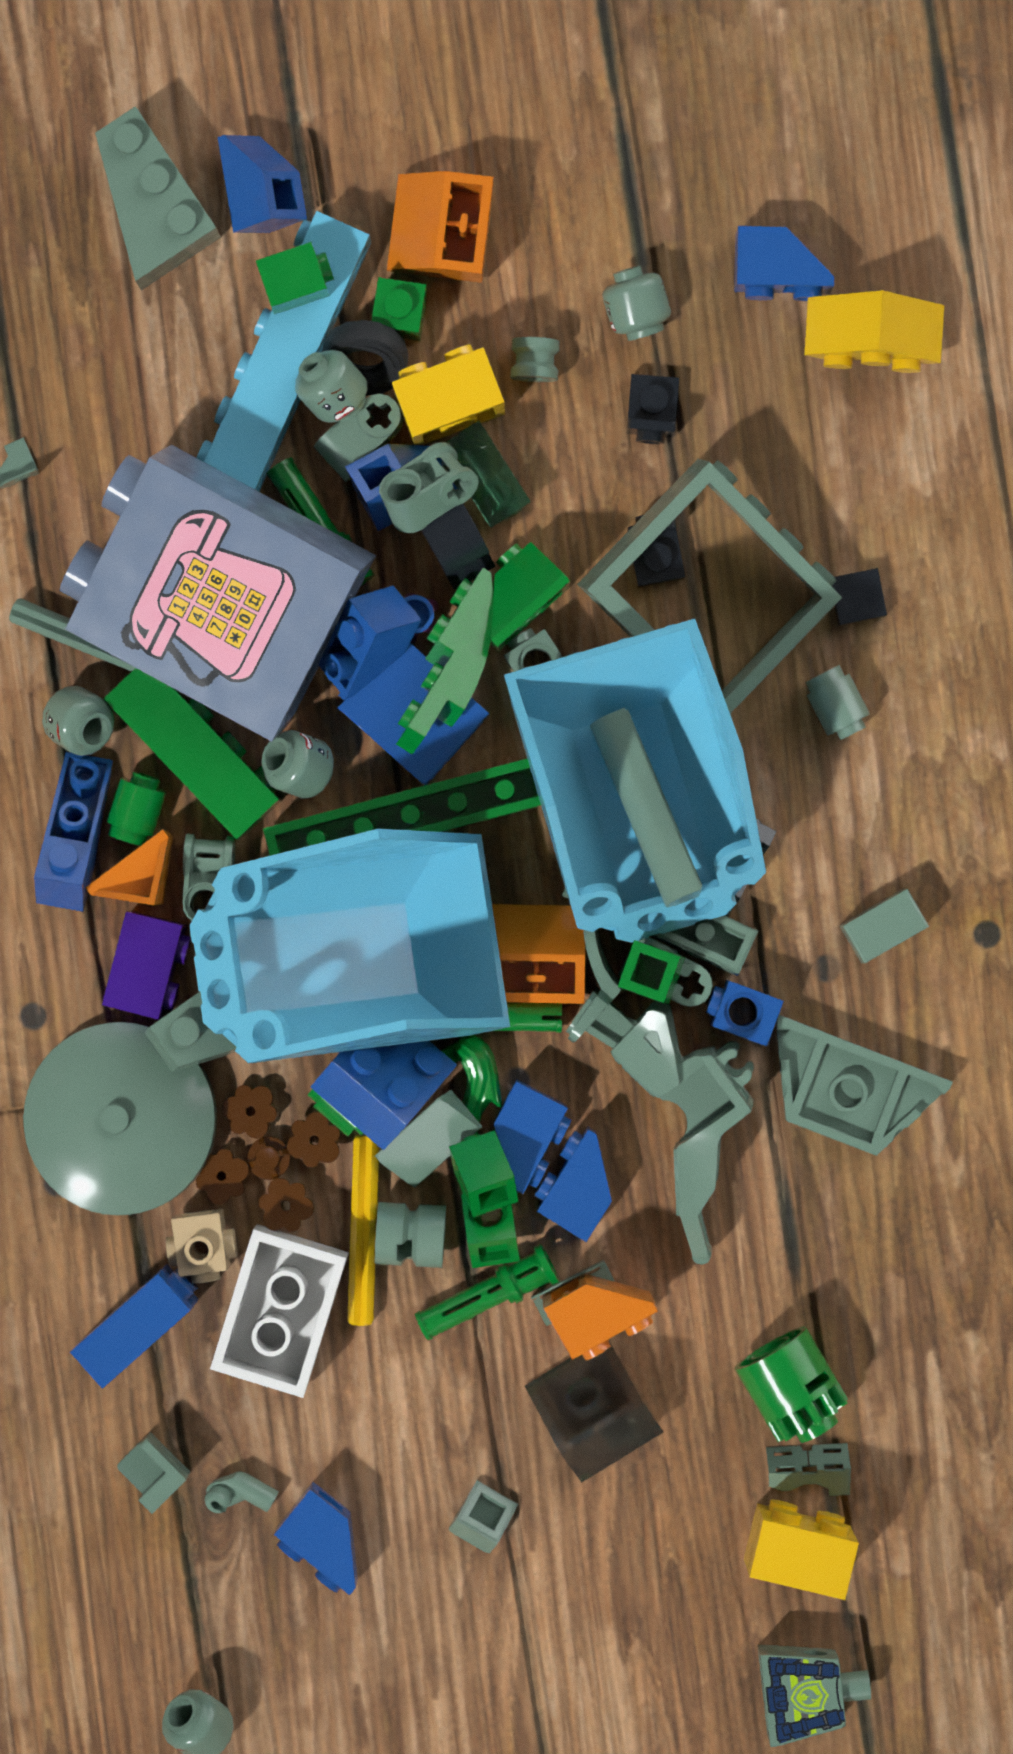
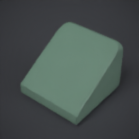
(483, 1517)

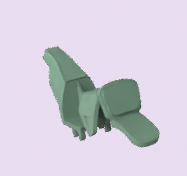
(698, 1083)

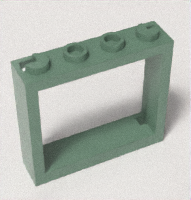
(754, 514)

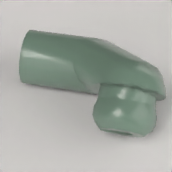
(238, 1488)

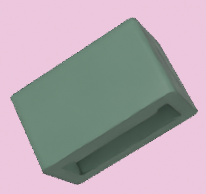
(884, 925)

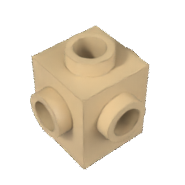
(205, 1227)

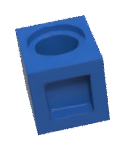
(766, 1012)

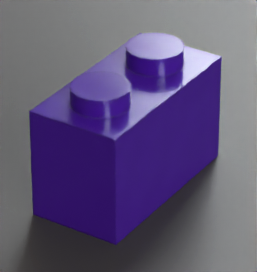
(146, 965)

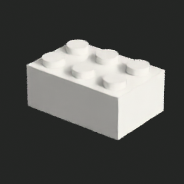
(279, 1310)

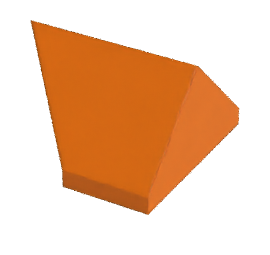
(140, 875)

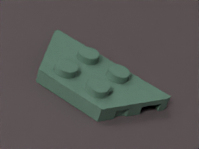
(849, 1088)

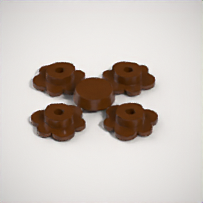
(269, 1158)

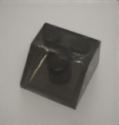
(593, 1411)

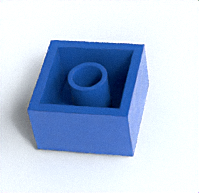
(383, 1086)

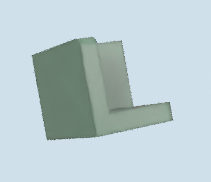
(153, 1471)

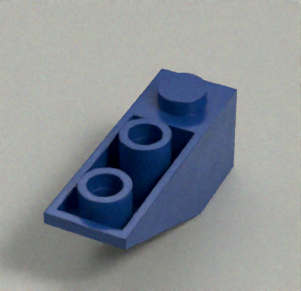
(73, 832)

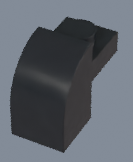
(458, 545)

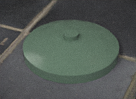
(116, 1122)

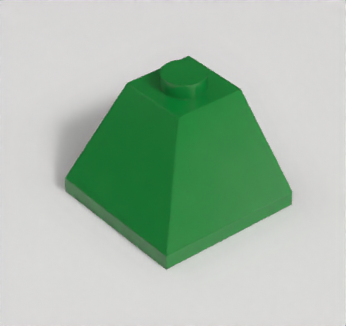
(523, 591)

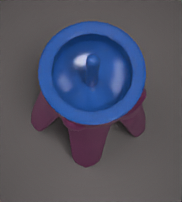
(425, 610)

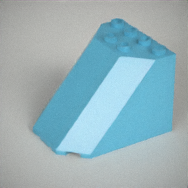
(694, 754)
(351, 946)

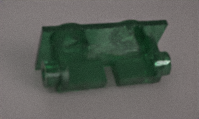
(498, 490)

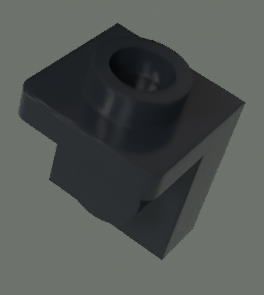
(652, 408)
(661, 559)

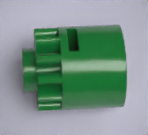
(792, 1386)

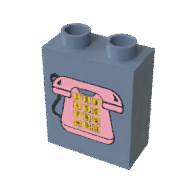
(213, 588)

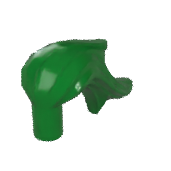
(480, 1071)

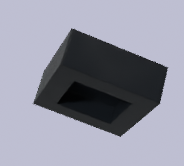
(860, 595)

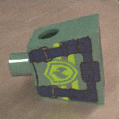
(806, 1691)

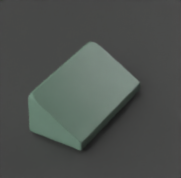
(427, 1139)

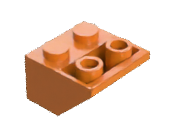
(441, 225)
(540, 953)
(594, 1310)

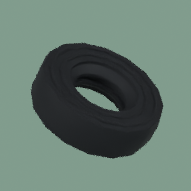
(374, 338)

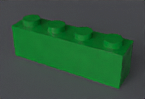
(195, 751)

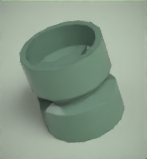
(410, 1234)

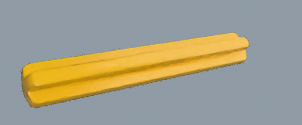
(363, 1232)

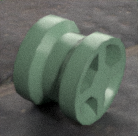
(535, 359)

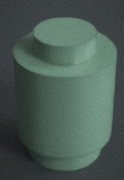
(837, 703)

